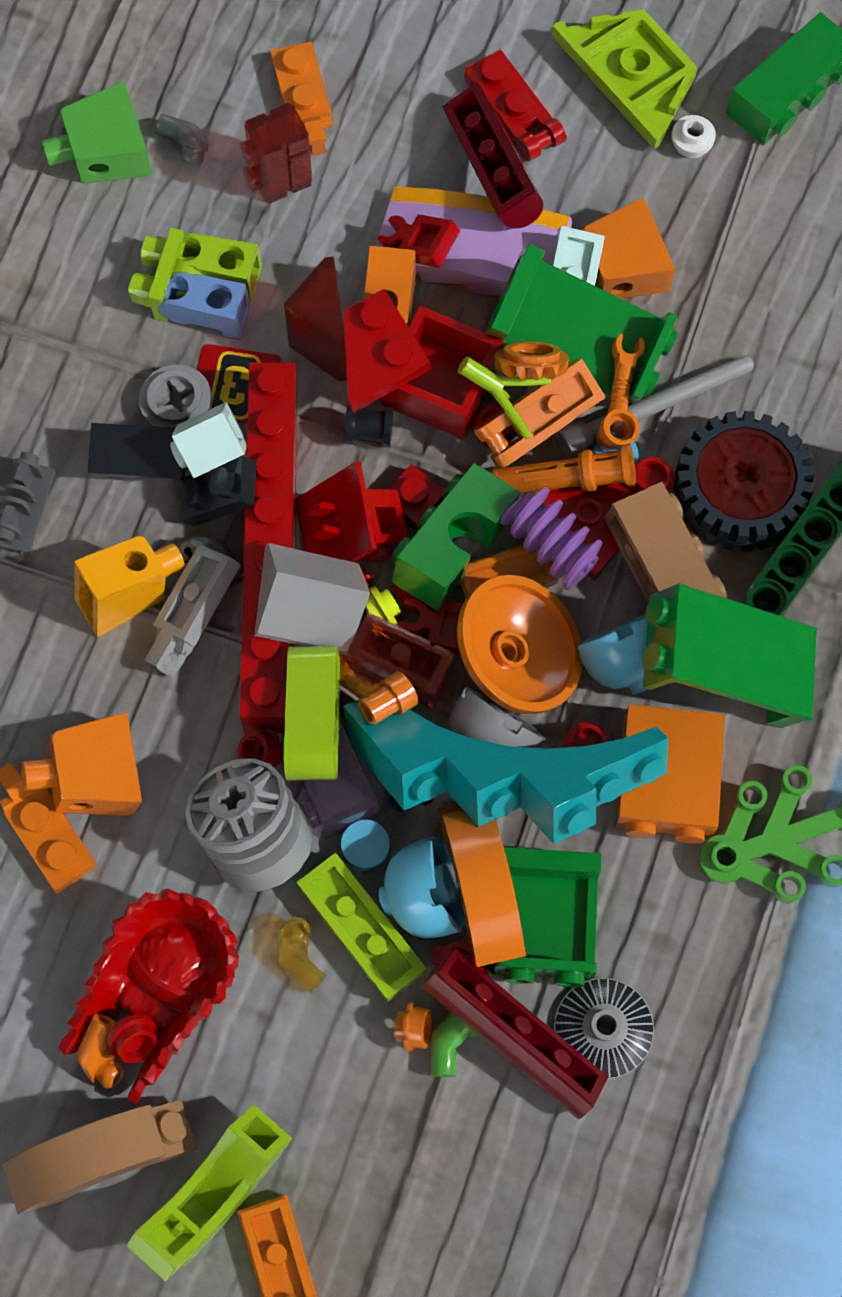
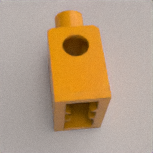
(123, 581)

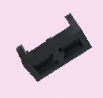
(133, 451)

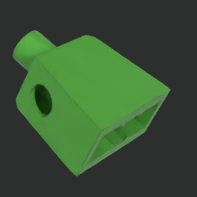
(101, 138)

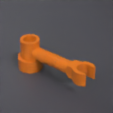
(619, 419)
(380, 700)

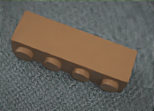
(659, 544)

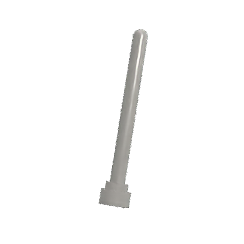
(580, 436)

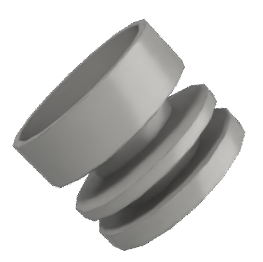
(249, 825)

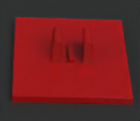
(338, 516)

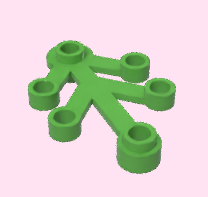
(777, 840)

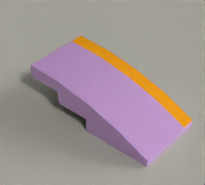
(485, 246)

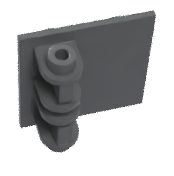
(22, 499)

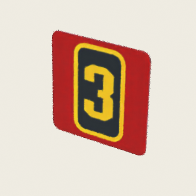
(228, 375)

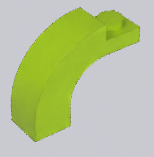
(211, 1194)

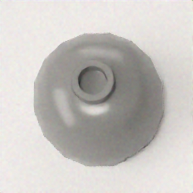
(485, 721)

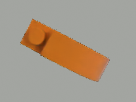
(483, 887)

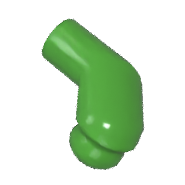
(444, 1040)

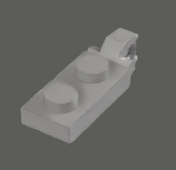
(190, 608)

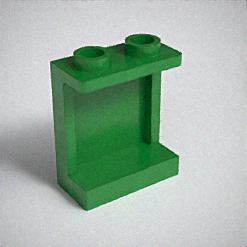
(556, 915)

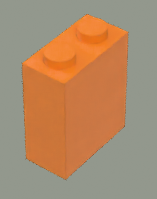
(686, 797)

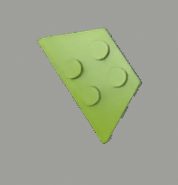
(632, 66)

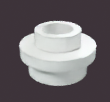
(689, 145)

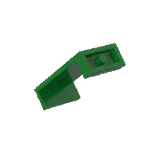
(580, 320)
(731, 652)

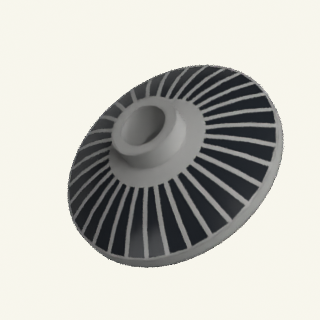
(633, 1022)

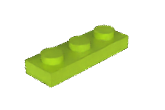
(361, 927)

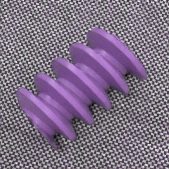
(552, 536)

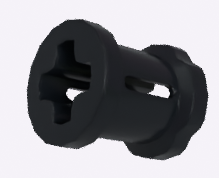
(369, 426)

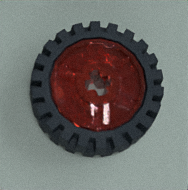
(759, 507)

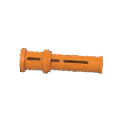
(585, 471)

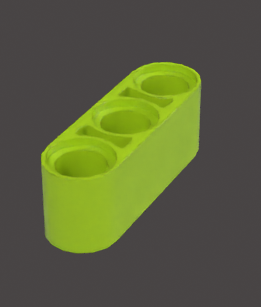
(312, 713)

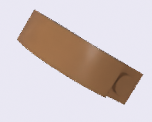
(97, 1153)

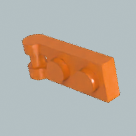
(543, 411)

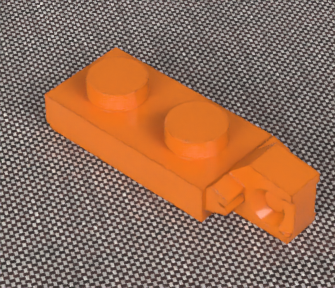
(303, 87)
(45, 832)

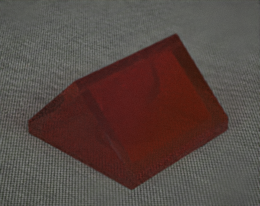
(316, 321)

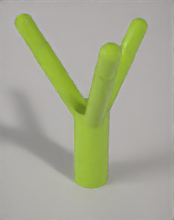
(494, 384)

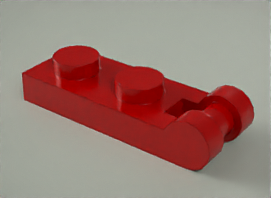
(516, 105)

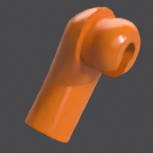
(95, 1055)

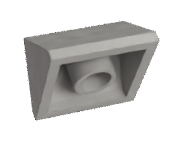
(310, 598)

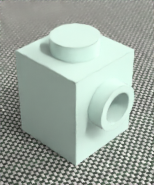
(208, 440)

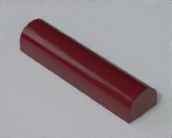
(494, 158)
(515, 1033)

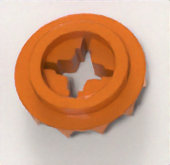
(531, 360)

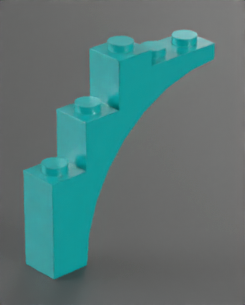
(491, 780)

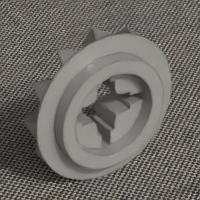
(185, 382)

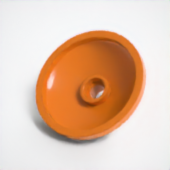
(534, 634)

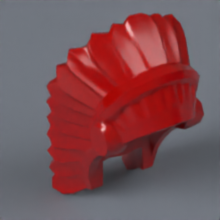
(163, 961)

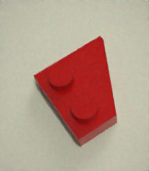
(379, 350)

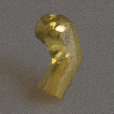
(293, 954)

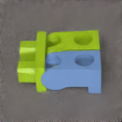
(198, 280)

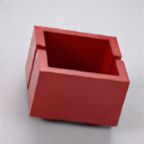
(442, 394)

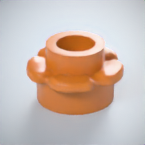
(414, 1027)

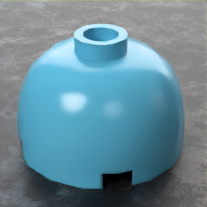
(617, 655)
(422, 890)

